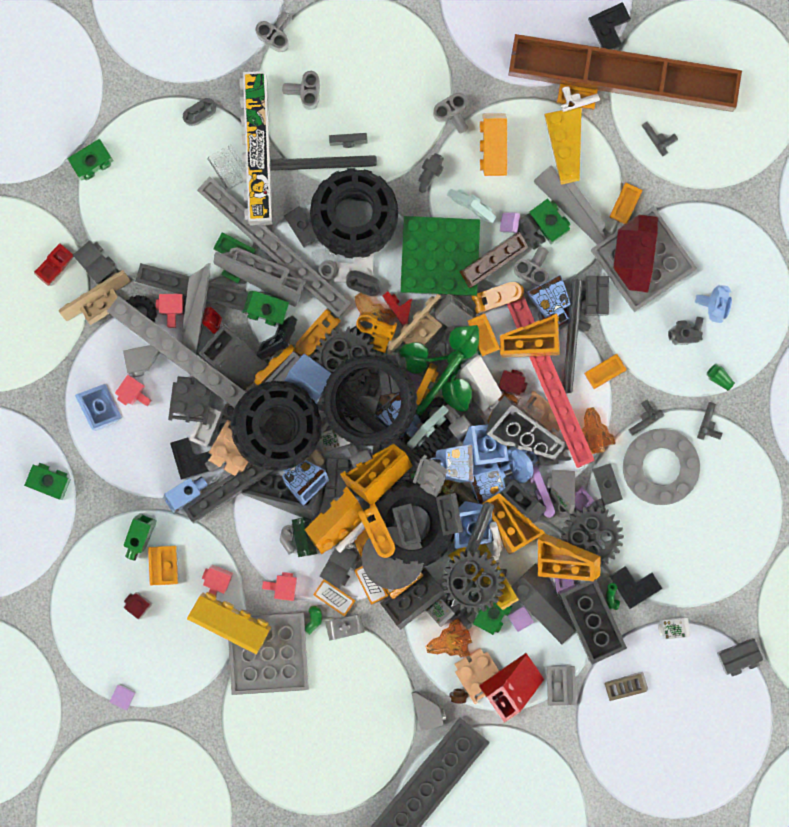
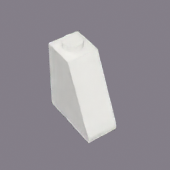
(483, 386)

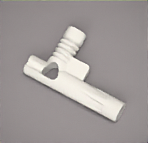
(576, 99)
(348, 541)
(498, 545)

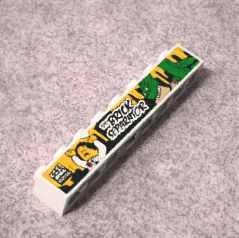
(257, 148)

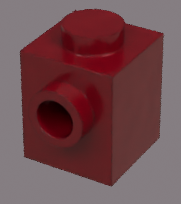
(512, 382)
(137, 605)

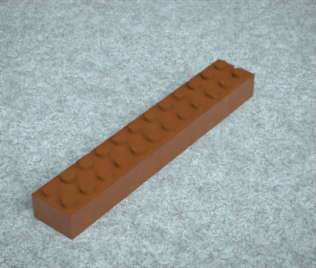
(625, 73)

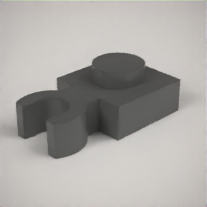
(528, 229)
(543, 461)

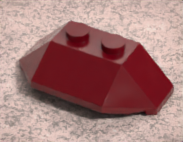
(636, 252)

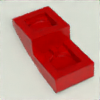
(54, 264)

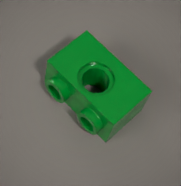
(79, 160)
(551, 232)
(254, 304)
(36, 481)
(488, 624)

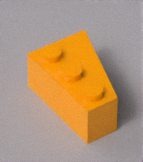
(532, 340)
(512, 525)

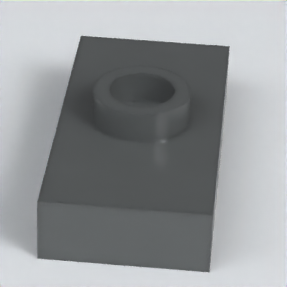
(348, 140)
(301, 226)
(607, 484)
(449, 514)
(406, 525)

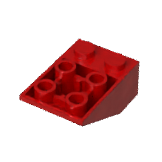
(512, 687)

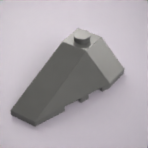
(517, 428)
(275, 493)
(543, 602)

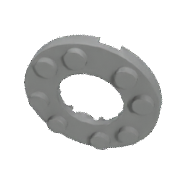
(635, 476)

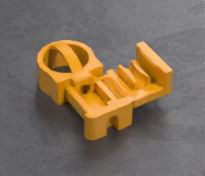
(381, 329)

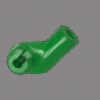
(610, 595)
(315, 619)

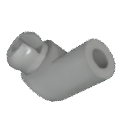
(286, 539)

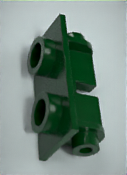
(303, 543)

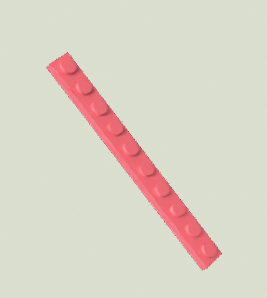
(554, 392)

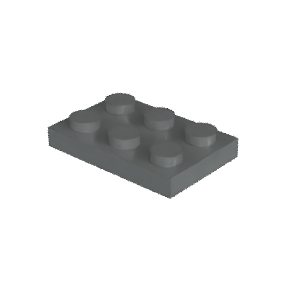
(413, 600)

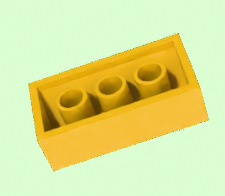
(229, 622)

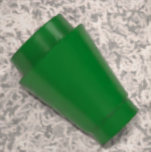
(720, 377)

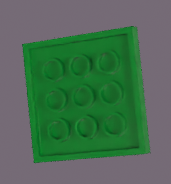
(436, 252)

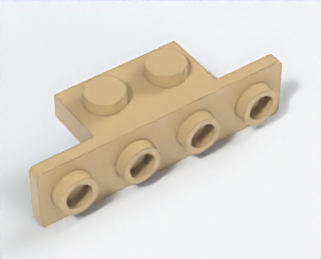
(97, 300)
(421, 329)

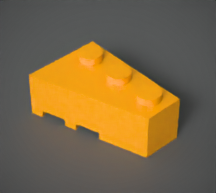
(494, 144)
(377, 474)
(335, 523)
(565, 560)

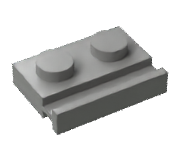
(430, 476)
(561, 685)

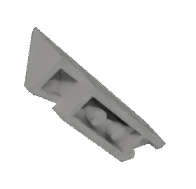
(573, 204)
(262, 274)
(195, 308)

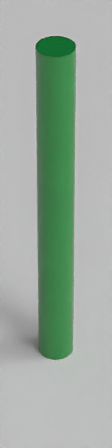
(440, 382)

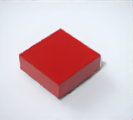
(211, 319)

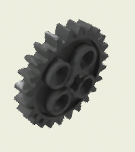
(351, 341)
(605, 524)
(487, 592)

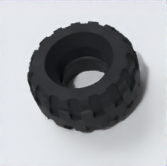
(359, 240)
(248, 436)
(434, 543)

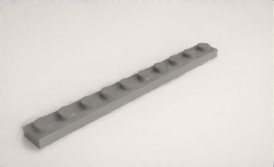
(274, 247)
(179, 354)

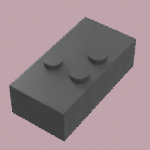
(592, 620)

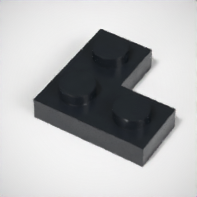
(605, 23)
(280, 340)
(188, 463)
(632, 591)

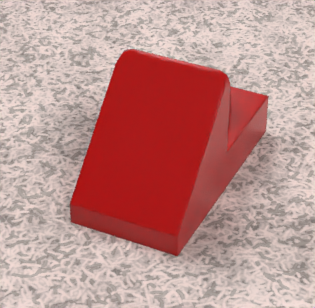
(402, 312)

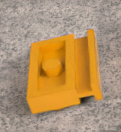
(430, 376)
(163, 565)

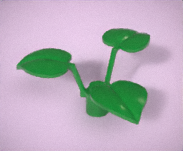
(462, 339)

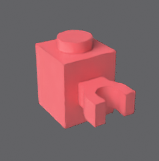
(171, 306)
(130, 391)
(217, 579)
(284, 587)

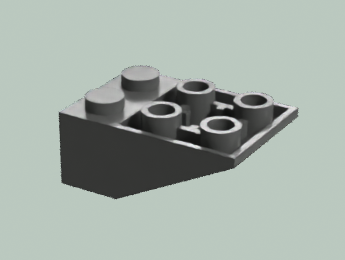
(232, 358)

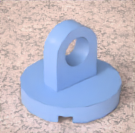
(718, 303)
(520, 464)

